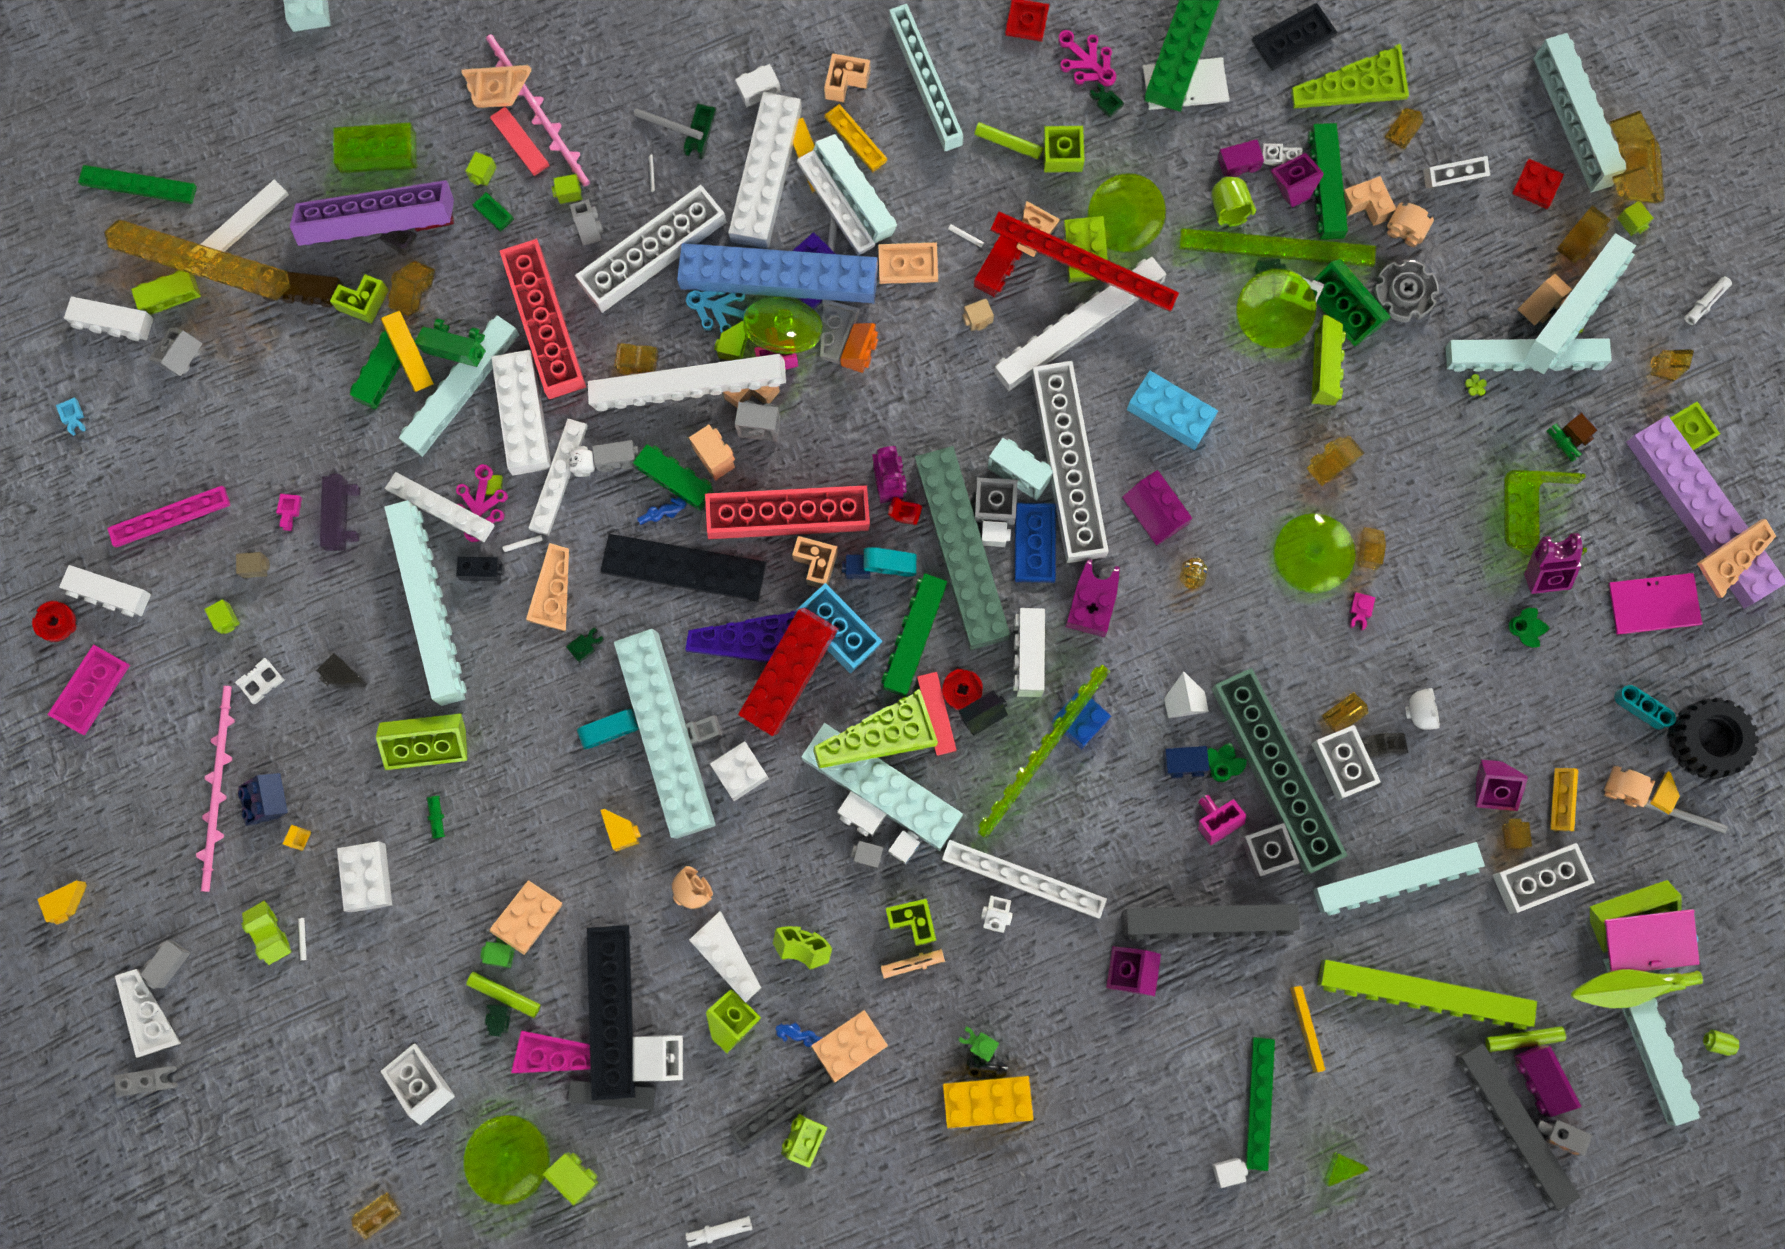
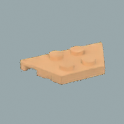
(495, 85)

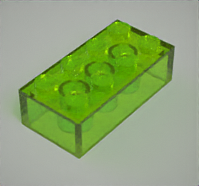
(375, 147)

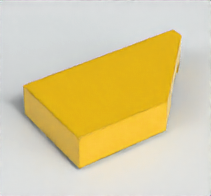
(1666, 794)

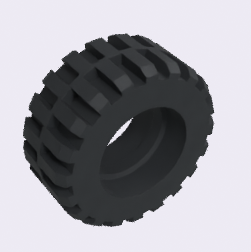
(1736, 726)

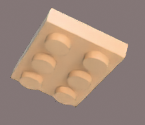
(908, 263)
(526, 917)
(849, 1046)

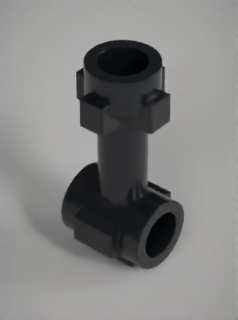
(975, 1067)

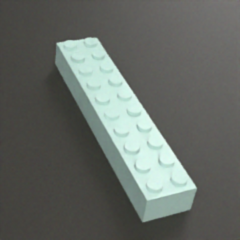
(425, 603)
(664, 734)

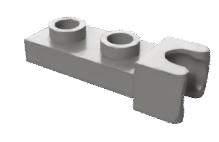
(144, 1081)

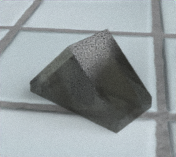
(399, 240)

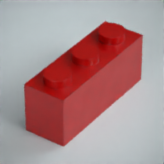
(997, 266)

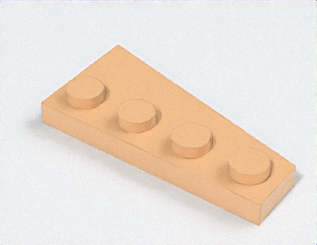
(1735, 556)
(550, 594)

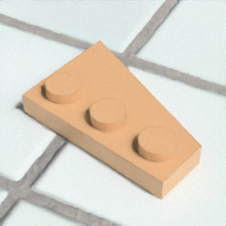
(1039, 219)

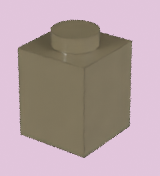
(252, 565)

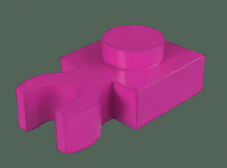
(1362, 607)

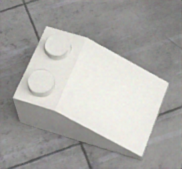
(417, 1084)

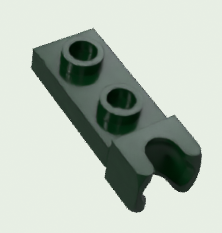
(702, 122)

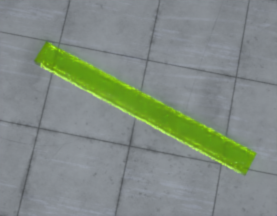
(1276, 247)
(1048, 743)

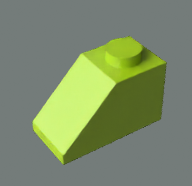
(732, 343)

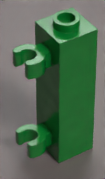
(451, 346)

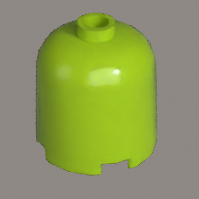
(1232, 201)

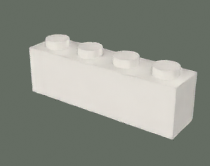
(108, 318)
(105, 591)

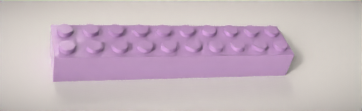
(1700, 503)

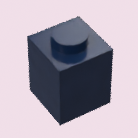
(854, 567)

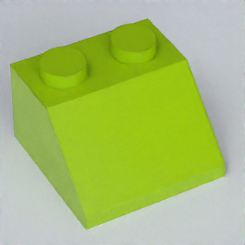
(571, 1178)

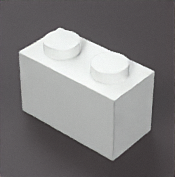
(755, 83)
(861, 814)

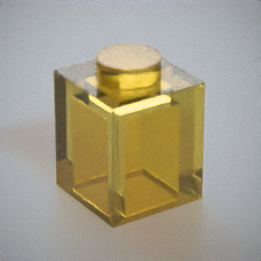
(1516, 834)

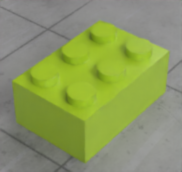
(1088, 235)

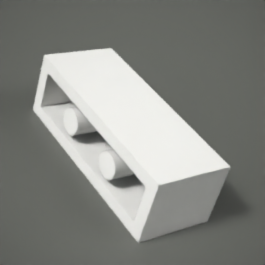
(1456, 172)

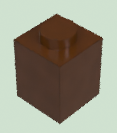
(1580, 430)

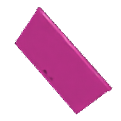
(1644, 606)
(1657, 938)

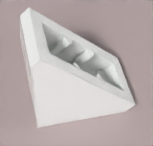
(1185, 698)

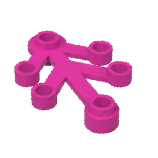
(1088, 61)
(479, 506)

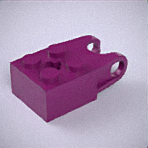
(888, 474)
(1554, 564)
(1095, 594)

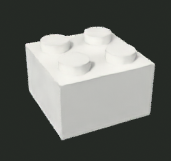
(739, 771)

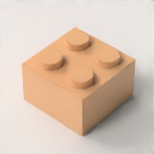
(712, 451)

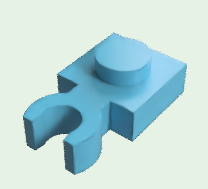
(70, 413)

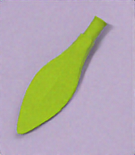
(1632, 987)

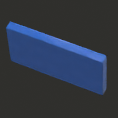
(1035, 542)

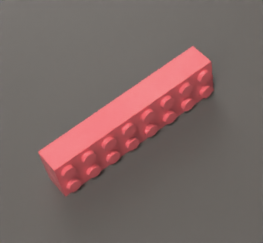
(542, 319)
(787, 512)

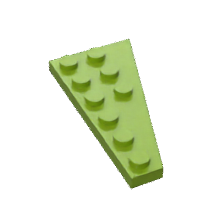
(1363, 81)
(887, 732)

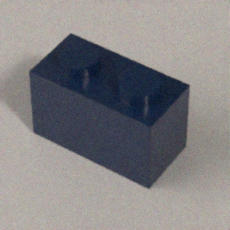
(1186, 761)

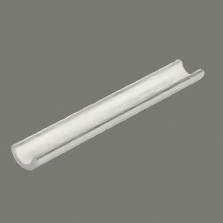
(651, 173)
(965, 235)
(522, 543)
(302, 944)

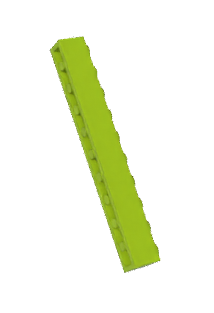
(1427, 993)

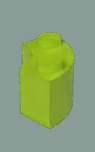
(268, 938)
(802, 946)

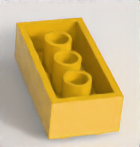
(987, 1101)

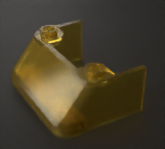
(1643, 158)

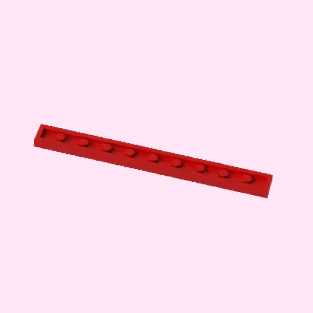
(1084, 261)

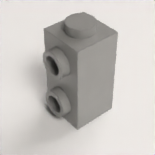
(585, 221)
(615, 455)
(164, 964)

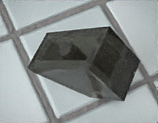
(339, 673)
(1385, 745)

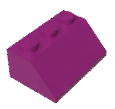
(1157, 507)
(1546, 1081)

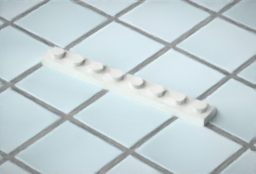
(1024, 879)

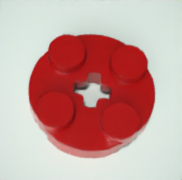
(64, 626)
(963, 678)

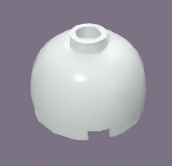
(1423, 710)

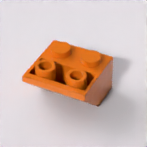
(859, 347)

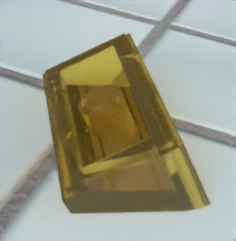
(1405, 127)
(1345, 713)
(376, 1216)

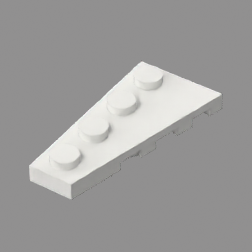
(722, 951)
(144, 1017)

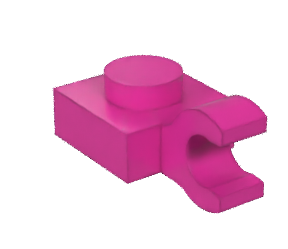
(288, 507)

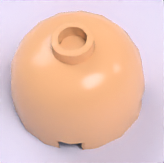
(690, 890)

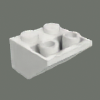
(657, 1058)

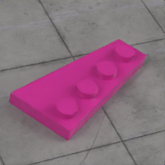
(549, 1053)

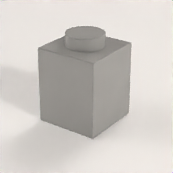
(867, 854)

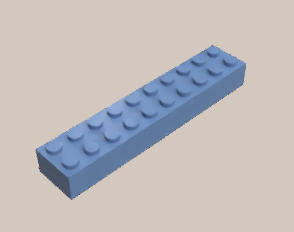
(778, 273)

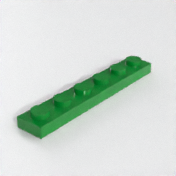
(137, 184)
(1260, 1104)

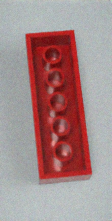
(788, 671)

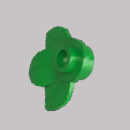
(1530, 627)
(1225, 760)

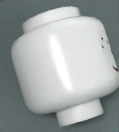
(581, 461)

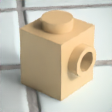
(978, 315)

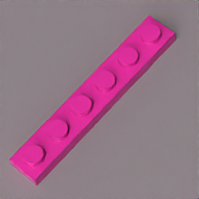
(168, 516)

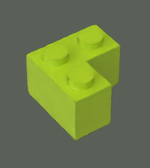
(361, 303)
(915, 915)

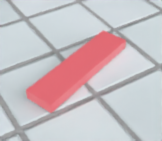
(519, 141)
(936, 708)

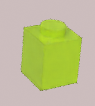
(480, 169)
(567, 189)
(1635, 218)
(222, 617)

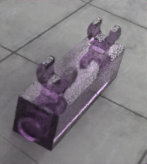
(334, 513)

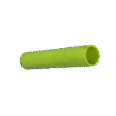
(1008, 140)
(503, 994)
(1525, 1039)

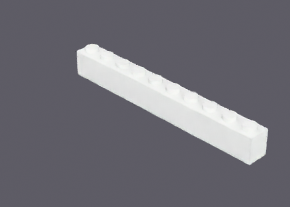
(1071, 328)
(687, 382)

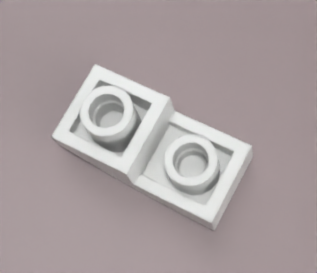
(1277, 155)

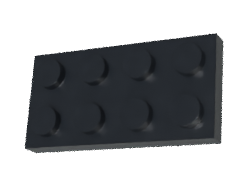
(1294, 36)

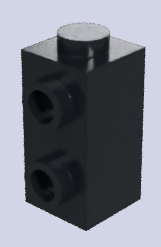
(479, 569)
(984, 712)

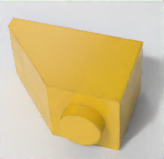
(620, 831)
(62, 902)

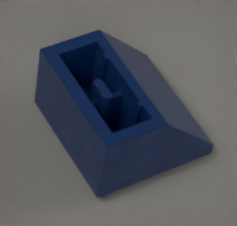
(262, 799)

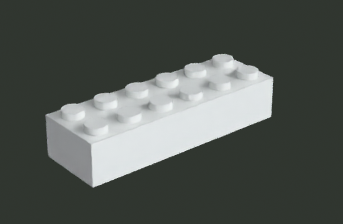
(521, 412)

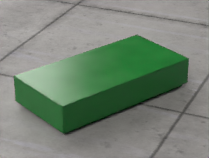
(493, 212)

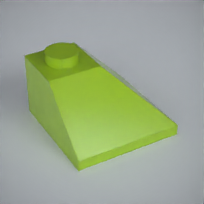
(730, 1020)

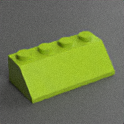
(1327, 362)
(422, 741)
(1649, 900)

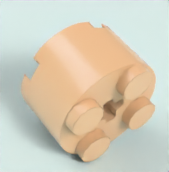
(1410, 224)
(1630, 786)

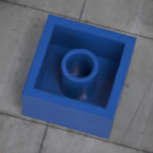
(1087, 723)

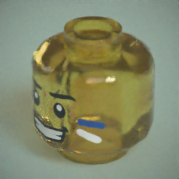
(1193, 573)

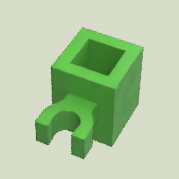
(497, 954)
(981, 1045)

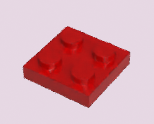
(1027, 20)
(1538, 183)

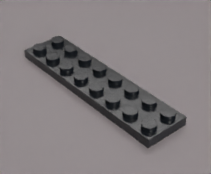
(683, 567)
(610, 1012)

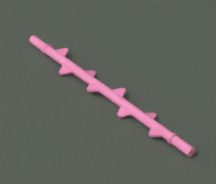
(540, 117)
(217, 797)

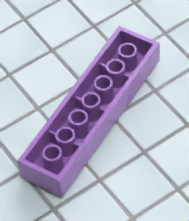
(372, 213)

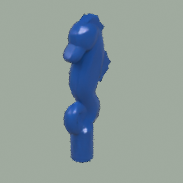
(668, 509)
(794, 1032)

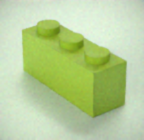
(166, 292)

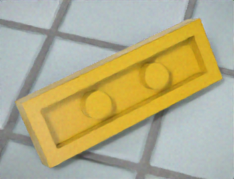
(1564, 799)

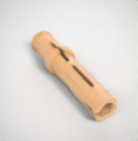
(937, 957)

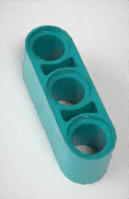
(890, 562)
(1654, 711)
(607, 729)

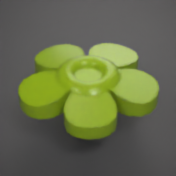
(1476, 386)

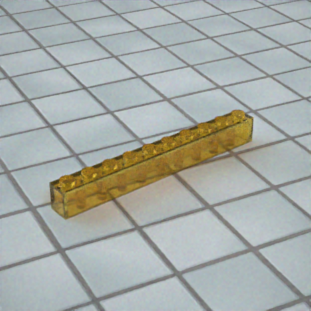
(197, 259)

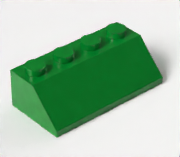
(1349, 302)

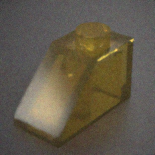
(1671, 364)
(1372, 548)

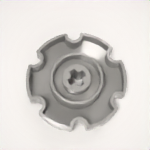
(1419, 285)

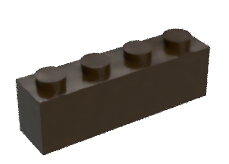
(310, 289)

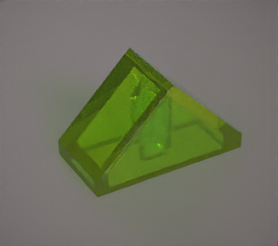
(1342, 1169)

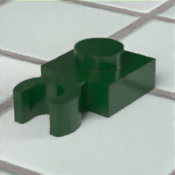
(1108, 102)
(582, 646)

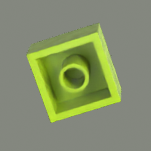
(1063, 149)

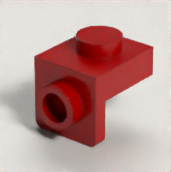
(904, 511)

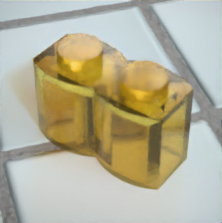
(635, 359)

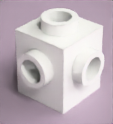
(996, 918)

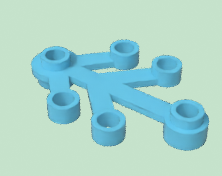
(717, 307)

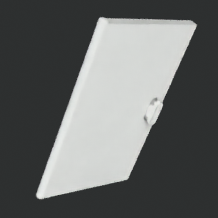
(1207, 86)

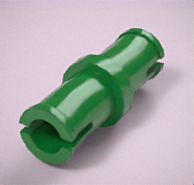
(1564, 442)
(435, 817)

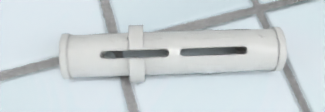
(1703, 306)
(718, 1231)

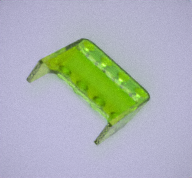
(1522, 505)

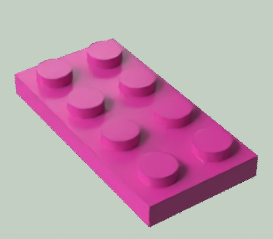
(88, 690)

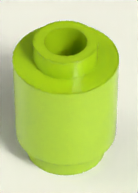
(1721, 1043)

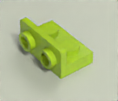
(803, 1140)

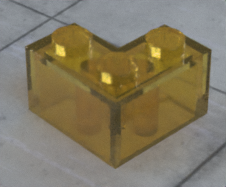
(1585, 232)
(408, 287)
(1337, 457)

